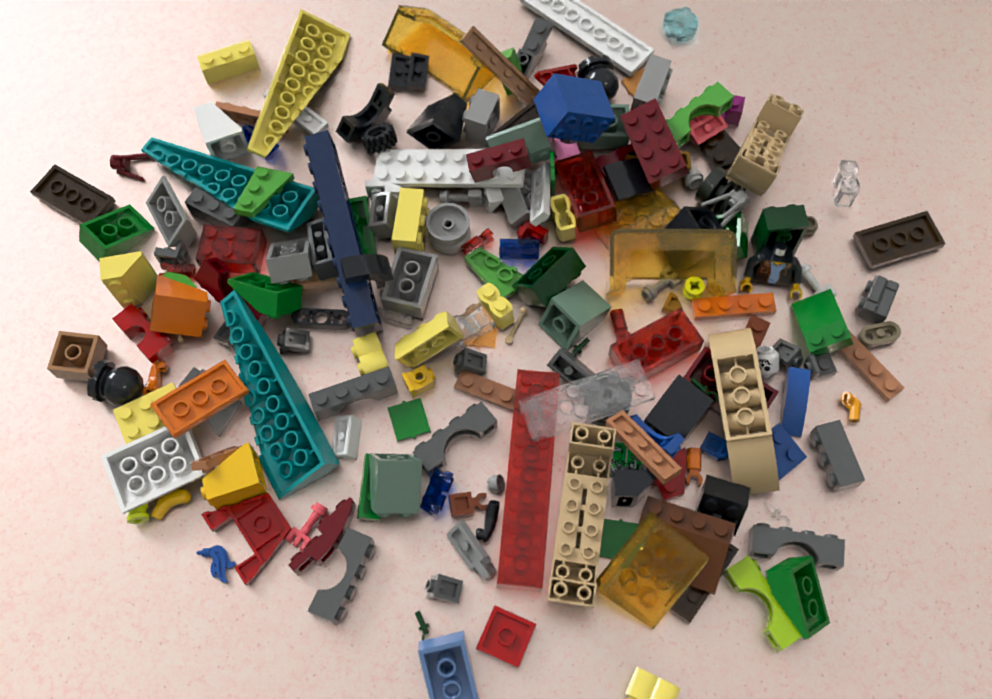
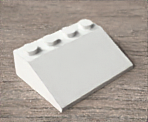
(151, 467)

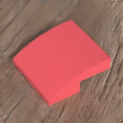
(705, 127)

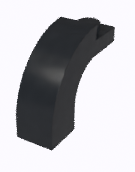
(373, 113)
(367, 267)

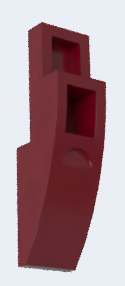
(332, 532)

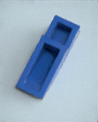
(795, 400)

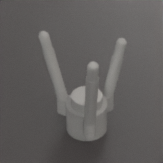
(737, 203)

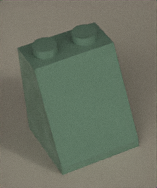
(573, 314)
(395, 484)

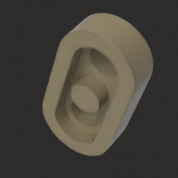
(878, 335)

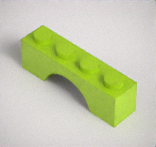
(746, 577)

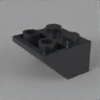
(631, 486)
(723, 500)

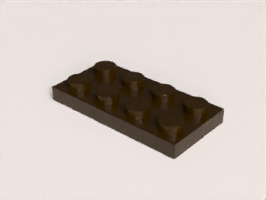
(72, 195)
(899, 239)

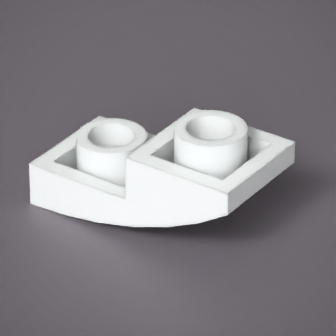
(375, 186)

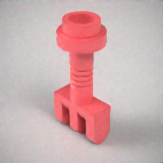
(301, 535)

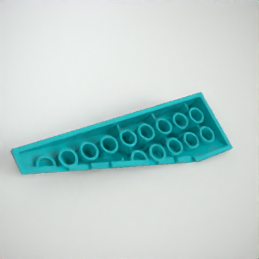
(228, 180)
(285, 428)

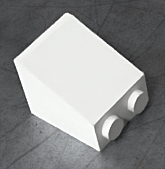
(220, 133)

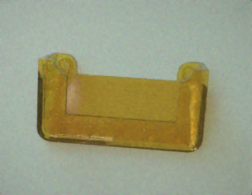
(449, 60)
(674, 256)

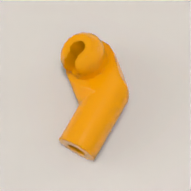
(852, 405)

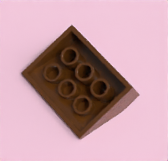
(706, 532)

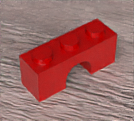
(134, 322)

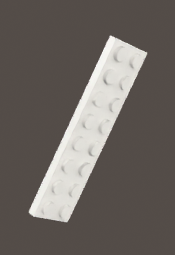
(594, 32)
(438, 169)

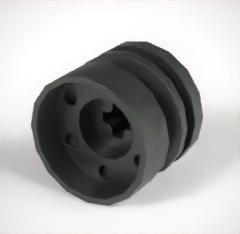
(715, 186)

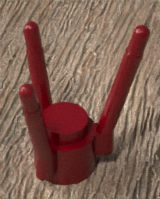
(122, 162)

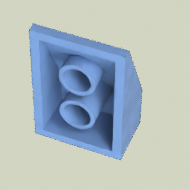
(448, 667)

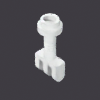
(813, 282)

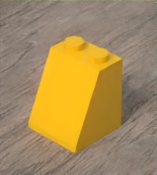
(235, 479)

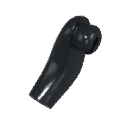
(489, 522)

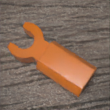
(693, 465)

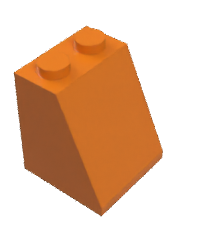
(179, 308)

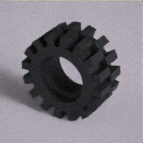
(379, 138)

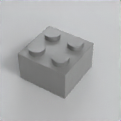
(481, 116)

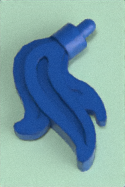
(220, 561)

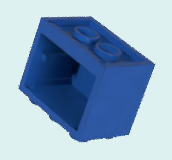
(574, 108)

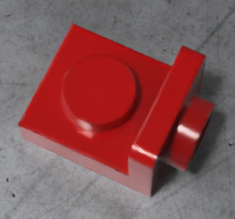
(533, 232)

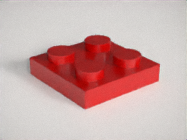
(506, 636)

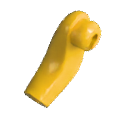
(169, 500)

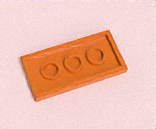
(199, 399)

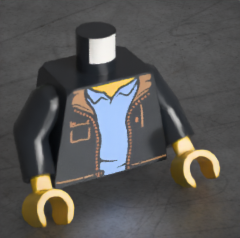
(774, 266)

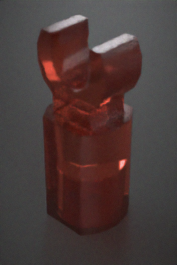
(477, 241)
(184, 269)
(619, 323)

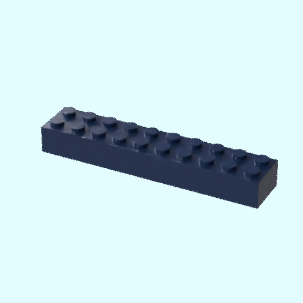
(341, 229)

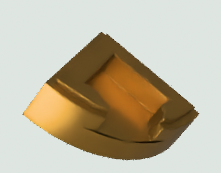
(671, 304)

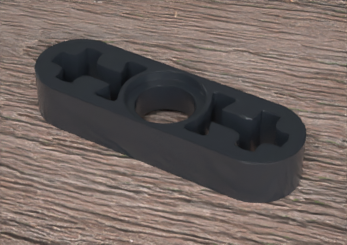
(315, 312)

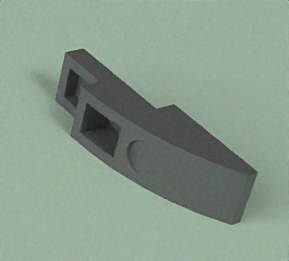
(534, 46)

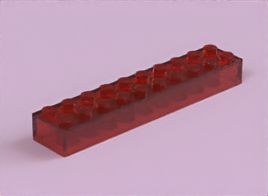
(526, 494)

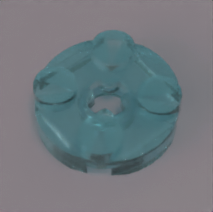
(683, 16)

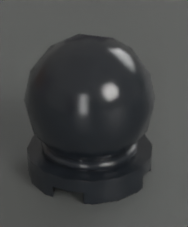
(600, 70)
(115, 384)

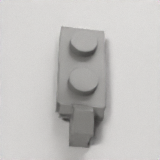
(471, 550)

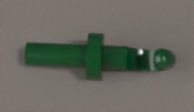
(577, 349)
(704, 389)
(423, 626)

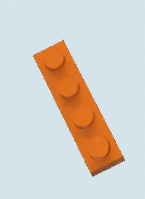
(733, 306)

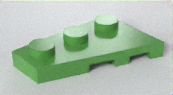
(260, 189)
(493, 271)

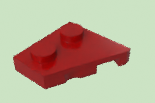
(675, 487)

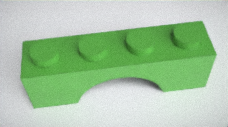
(713, 102)

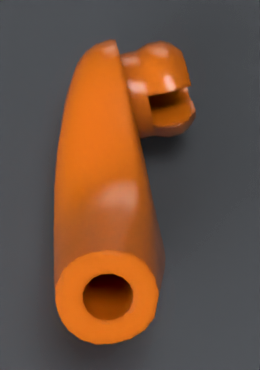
(155, 376)

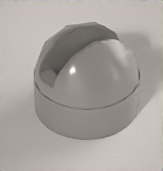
(496, 483)

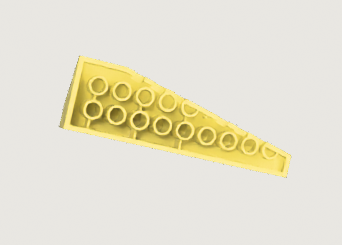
(304, 66)

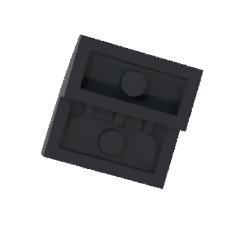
(408, 71)
(627, 180)

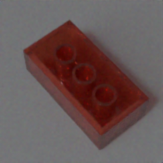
(586, 191)
(659, 343)

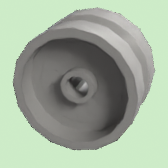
(448, 228)

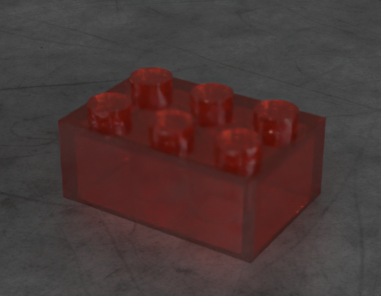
(236, 247)

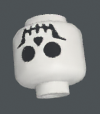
(768, 361)

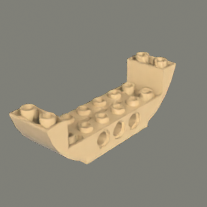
(763, 147)
(744, 410)
(581, 515)

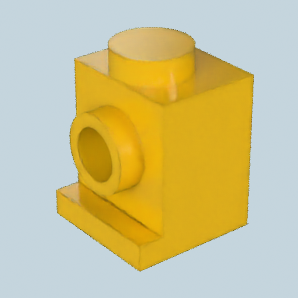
(418, 387)

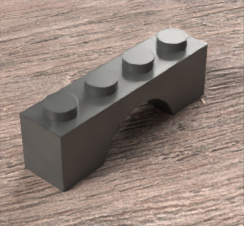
(333, 399)
(475, 422)
(826, 550)
(330, 603)

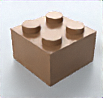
(76, 355)

